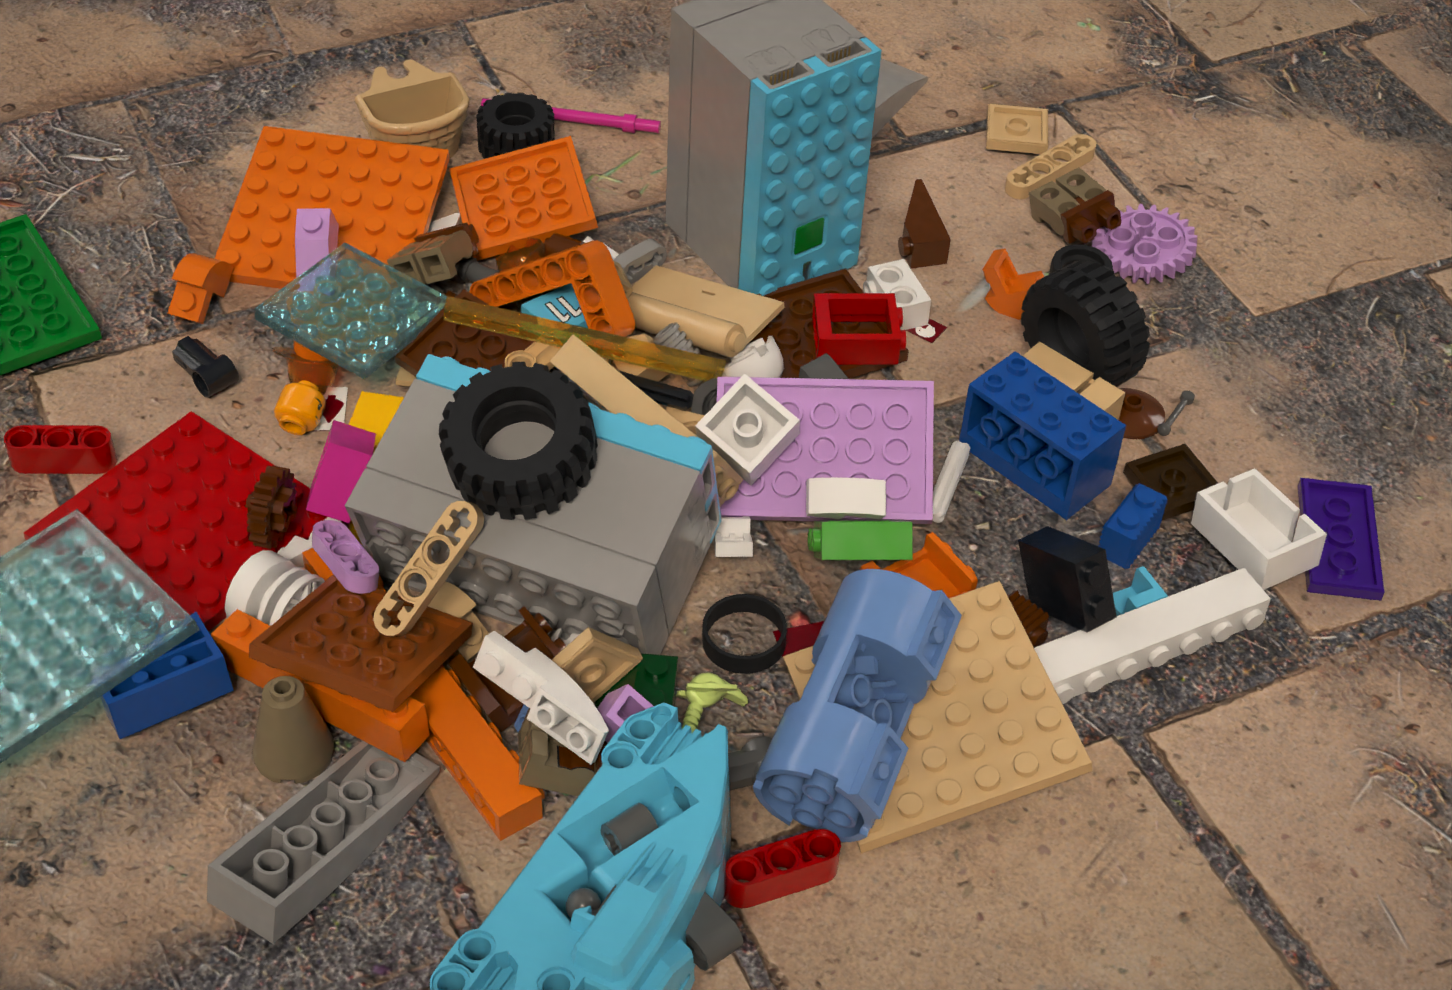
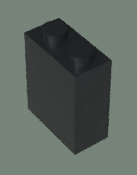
(1068, 578)

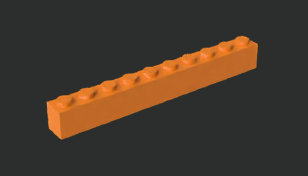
(468, 745)

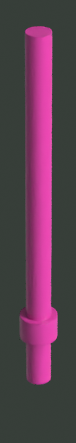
(628, 122)

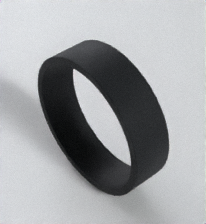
(751, 604)

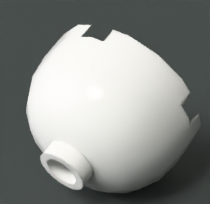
(756, 360)

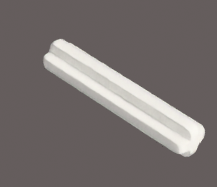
(949, 479)

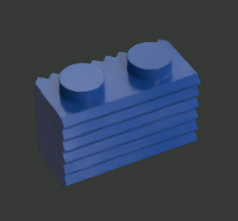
(1132, 525)

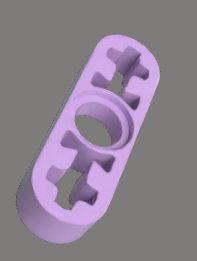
(345, 556)

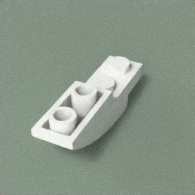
(551, 694)

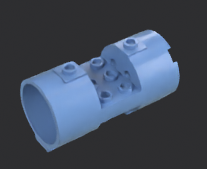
(843, 738)

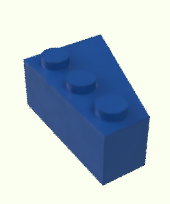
(169, 685)

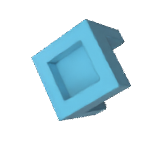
(1142, 592)

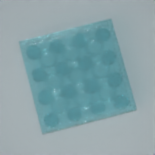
(352, 310)

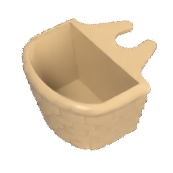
(415, 109)

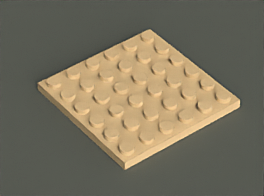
(982, 728)

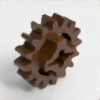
(271, 507)

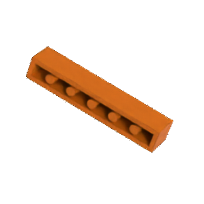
(393, 732)

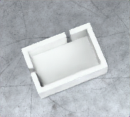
(1255, 528)

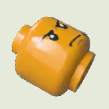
(299, 407)

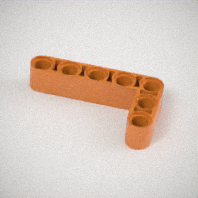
(585, 267)

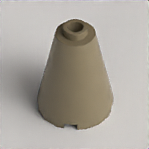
(290, 733)

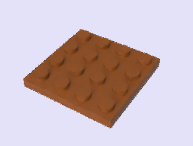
(336, 644)

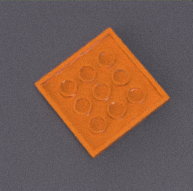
(523, 196)

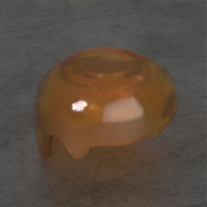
(533, 250)

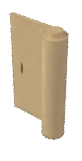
(708, 312)

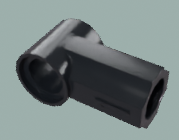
(207, 370)

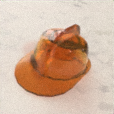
(318, 372)

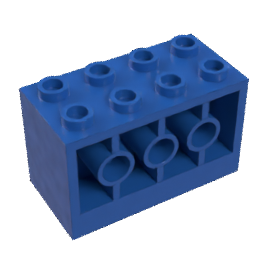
(1041, 434)

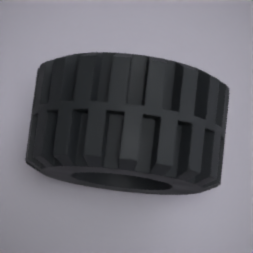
(513, 123)

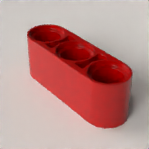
(60, 449)
(795, 854)

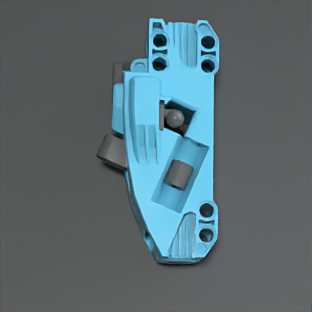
(624, 879)

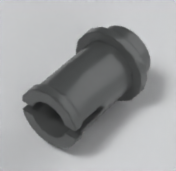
(473, 271)

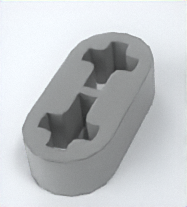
(641, 259)

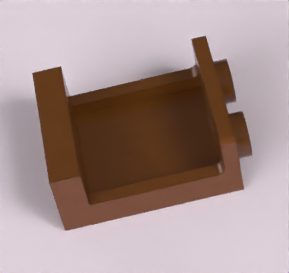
(495, 701)

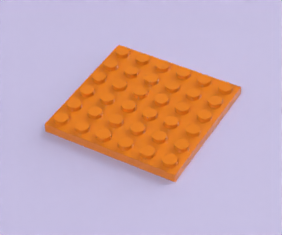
(373, 187)

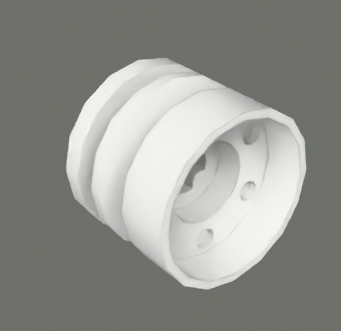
(269, 587)

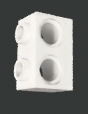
(909, 294)

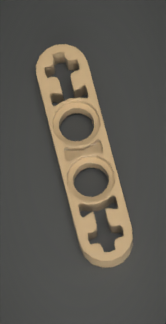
(1076, 150)
(434, 573)

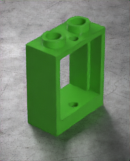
(861, 540)

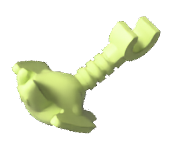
(706, 691)

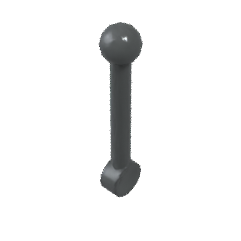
(1186, 398)

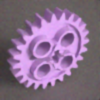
(1148, 244)

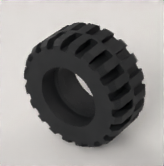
(1089, 320)
(508, 398)

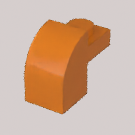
(197, 281)
(1006, 285)

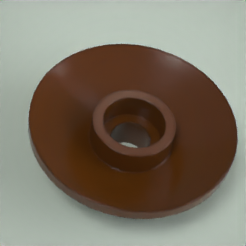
(1140, 414)

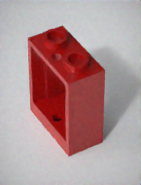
(858, 348)

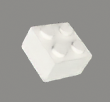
(748, 428)

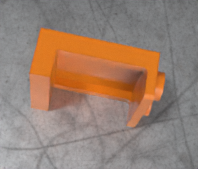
(935, 568)

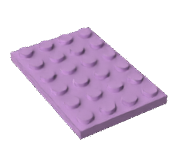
(846, 433)

